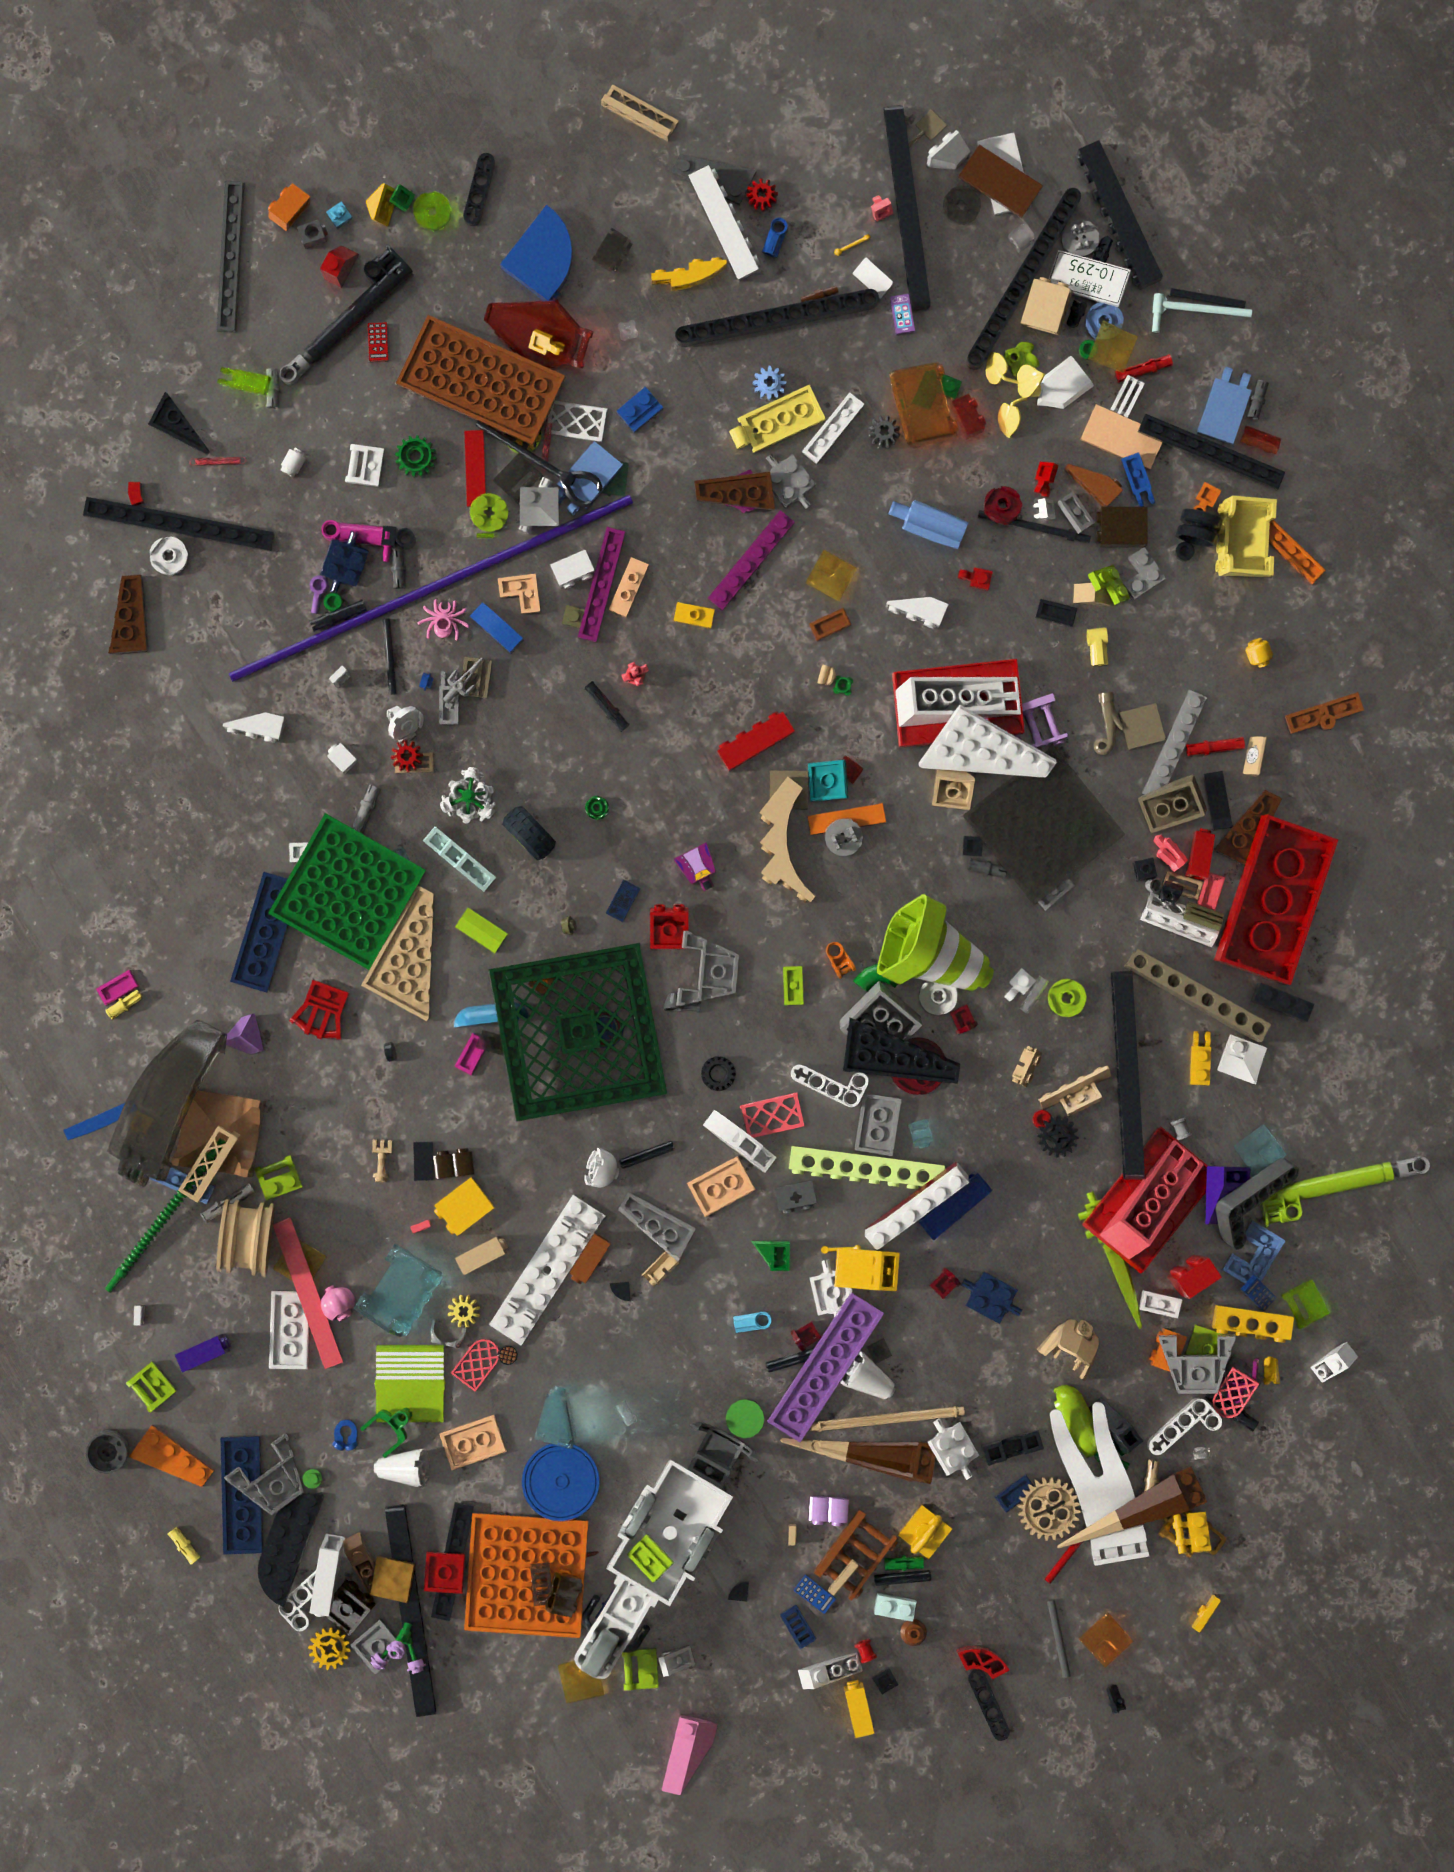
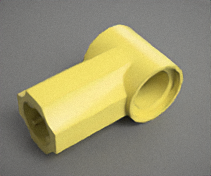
(1098, 642)

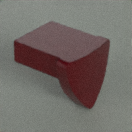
(963, 1019)
(945, 1283)
(805, 1336)

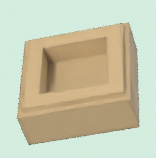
(792, 1531)

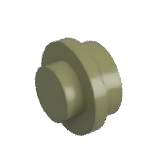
(568, 925)

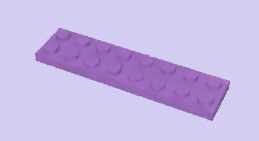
(825, 1367)

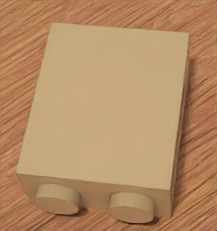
(1047, 306)
(482, 1254)

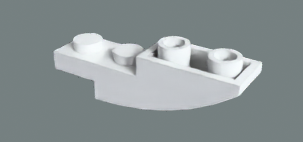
(739, 1141)

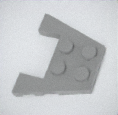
(716, 971)
(1197, 1372)
(275, 1486)

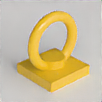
(925, 1532)

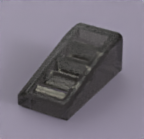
(538, 1568)

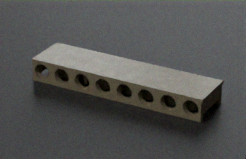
(1197, 996)

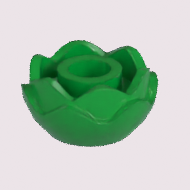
(601, 803)

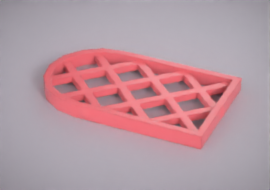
(481, 1365)
(1255, 1383)

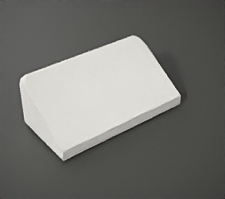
(873, 277)

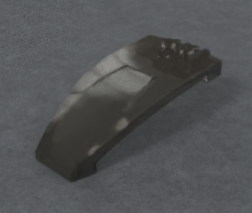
(161, 1102)

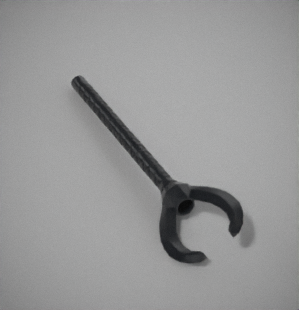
(566, 478)

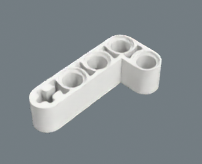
(827, 1082)
(1180, 1429)
(297, 1602)

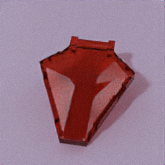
(517, 320)

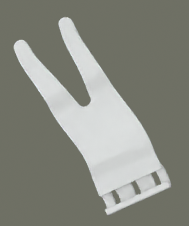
(1100, 1494)

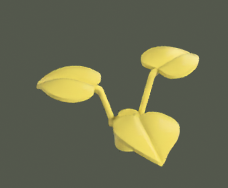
(1028, 386)

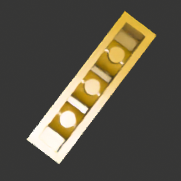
(1283, 1323)

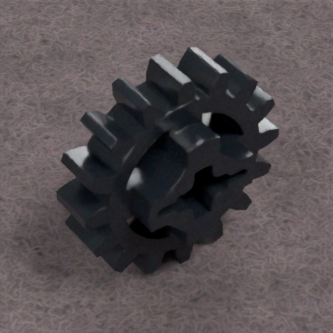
(1057, 1128)

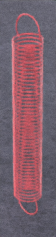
(546, 442)
(202, 461)

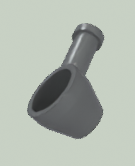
(671, 1005)

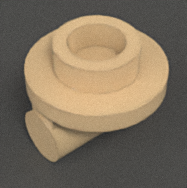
(827, 675)

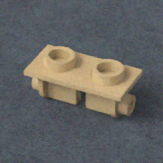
(1031, 1058)
(656, 1272)

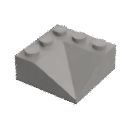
(885, 1012)

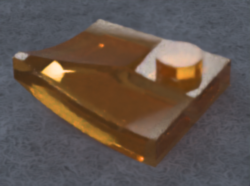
(1105, 1640)

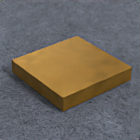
(392, 1579)

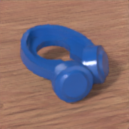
(338, 1442)

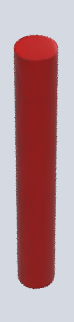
(1062, 1562)

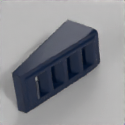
(808, 1640)

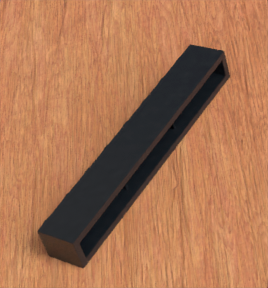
(1119, 215)

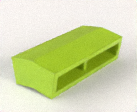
(481, 930)

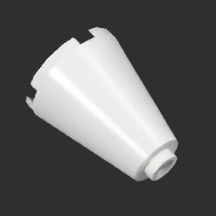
(868, 1378)
(405, 1468)

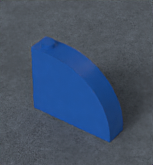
(542, 256)

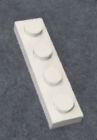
(833, 428)

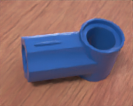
(775, 239)

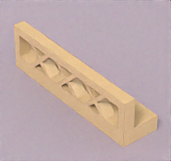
(637, 116)
(211, 1172)

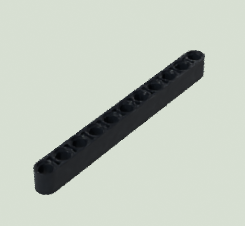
(907, 207)
(1027, 270)
(769, 324)
(1127, 1075)
(411, 1612)

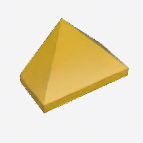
(379, 205)

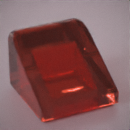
(853, 769)

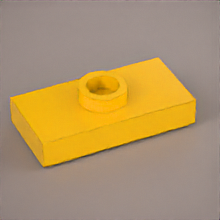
(694, 615)
(1205, 1613)

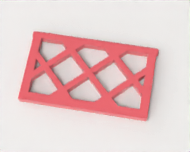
(779, 1100)

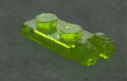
(246, 381)

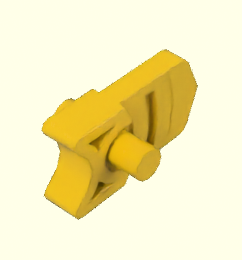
(1271, 1371)

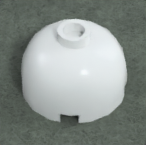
(602, 1169)

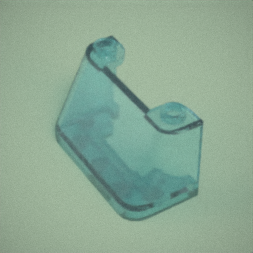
(557, 1420)

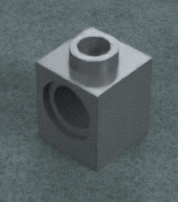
(305, 229)

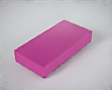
(117, 987)
(470, 1056)

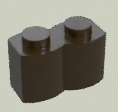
(454, 1164)
(563, 1594)

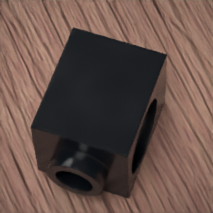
(1144, 869)

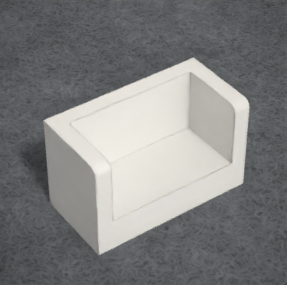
(1159, 1304)

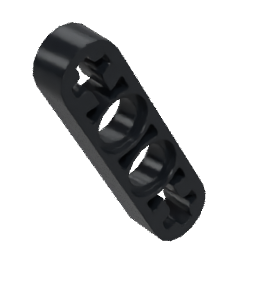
(479, 189)
(990, 1703)

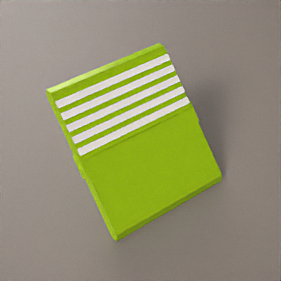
(412, 1380)

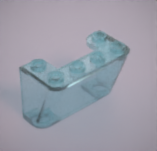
(400, 1292)

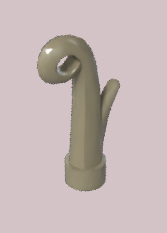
(1111, 720)

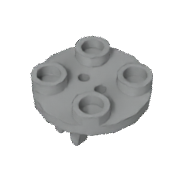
(1078, 229)
(835, 840)

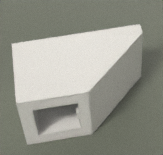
(1334, 1362)

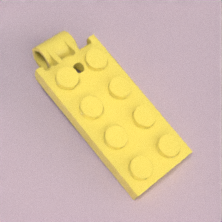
(778, 420)

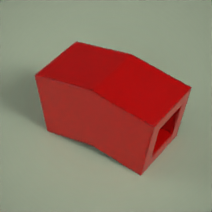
(135, 493)

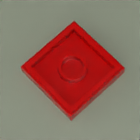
(444, 1572)

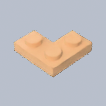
(523, 586)

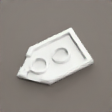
(1063, 385)

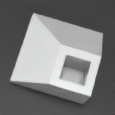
(949, 153)

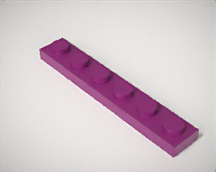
(751, 560)
(601, 584)

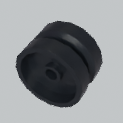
(1199, 528)

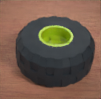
(529, 833)

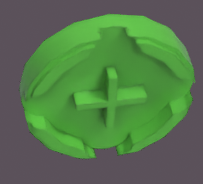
(745, 1418)

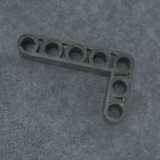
(1248, 1196)

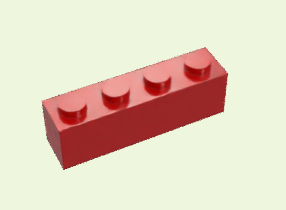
(755, 741)

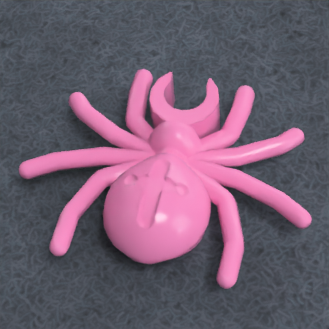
(443, 620)

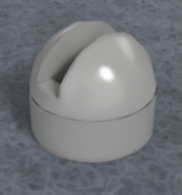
(1153, 885)

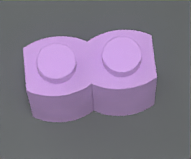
(828, 1509)

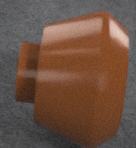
(918, 1629)

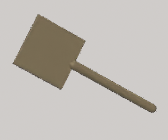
(930, 126)

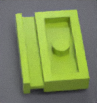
(650, 1558)

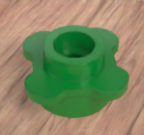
(843, 680)

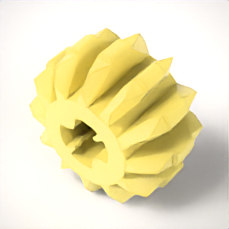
(457, 1310)

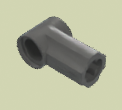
(1242, 1366)

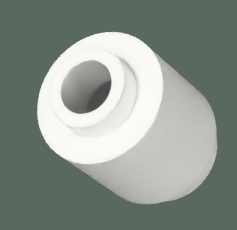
(293, 462)

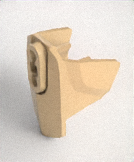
(1076, 1340)

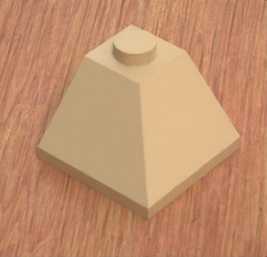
(953, 789)

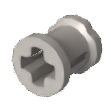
(1181, 1128)

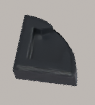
(621, 1290)
(739, 1592)

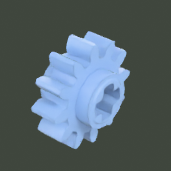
(775, 387)

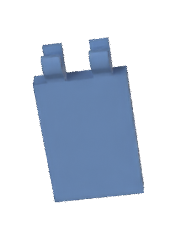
(1225, 408)
(598, 462)

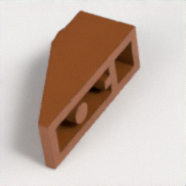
(1097, 485)

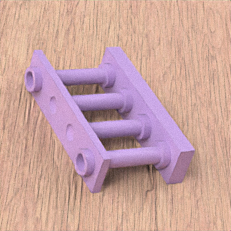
(1045, 703)

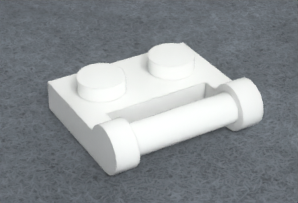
(371, 465)

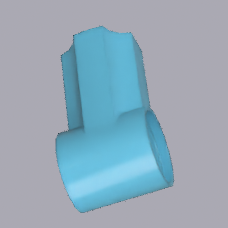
(750, 1322)

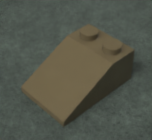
(1173, 804)

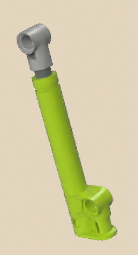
(1319, 1186)

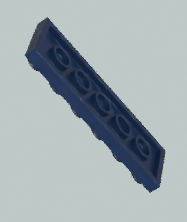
(261, 939)
(239, 1513)

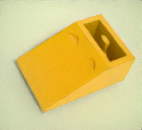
(867, 1269)

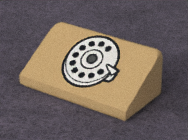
(1254, 756)

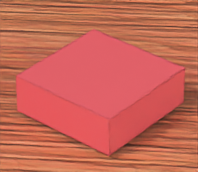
(421, 1226)

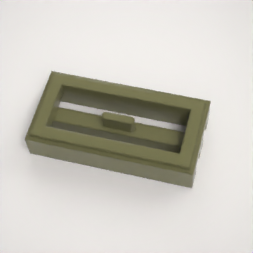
(1203, 916)

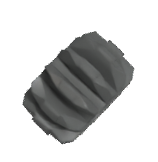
(876, 430)

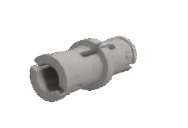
(272, 394)

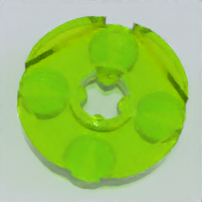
(431, 200)

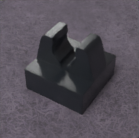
(1170, 892)

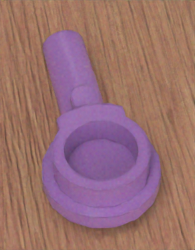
(318, 586)

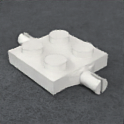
(826, 1296)
(953, 1448)

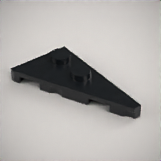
(170, 421)

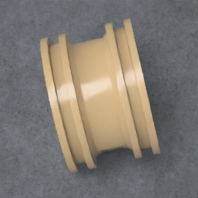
(245, 1237)

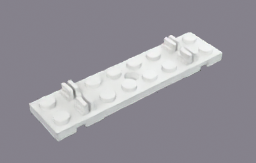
(534, 1286)

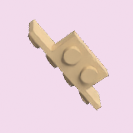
(1078, 1094)

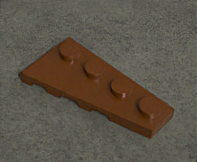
(740, 490)
(129, 624)
(1239, 839)

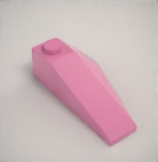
(689, 1748)

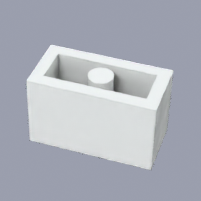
(573, 569)

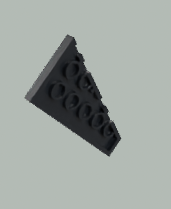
(883, 1054)

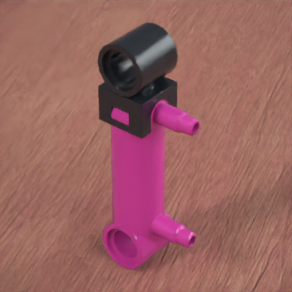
(373, 535)

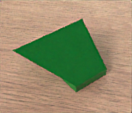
(775, 1254)

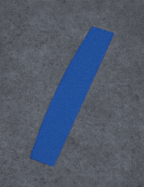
(94, 1123)

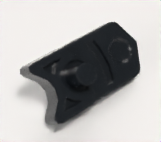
(1102, 251)
(1077, 311)
(1116, 1702)

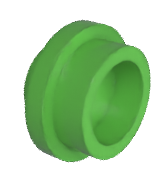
(312, 1478)

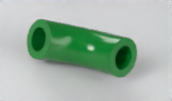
(869, 977)

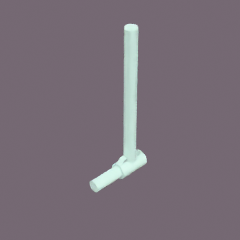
(1160, 305)

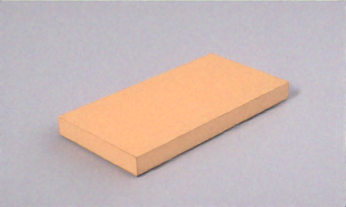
(1119, 436)

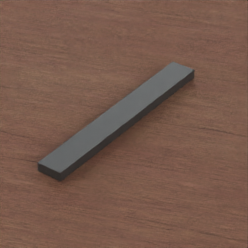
(230, 256)

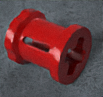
(865, 1650)

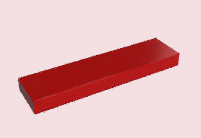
(474, 465)

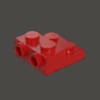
(668, 926)

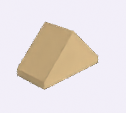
(1086, 594)

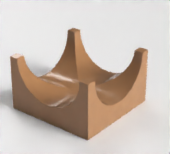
(232, 1114)

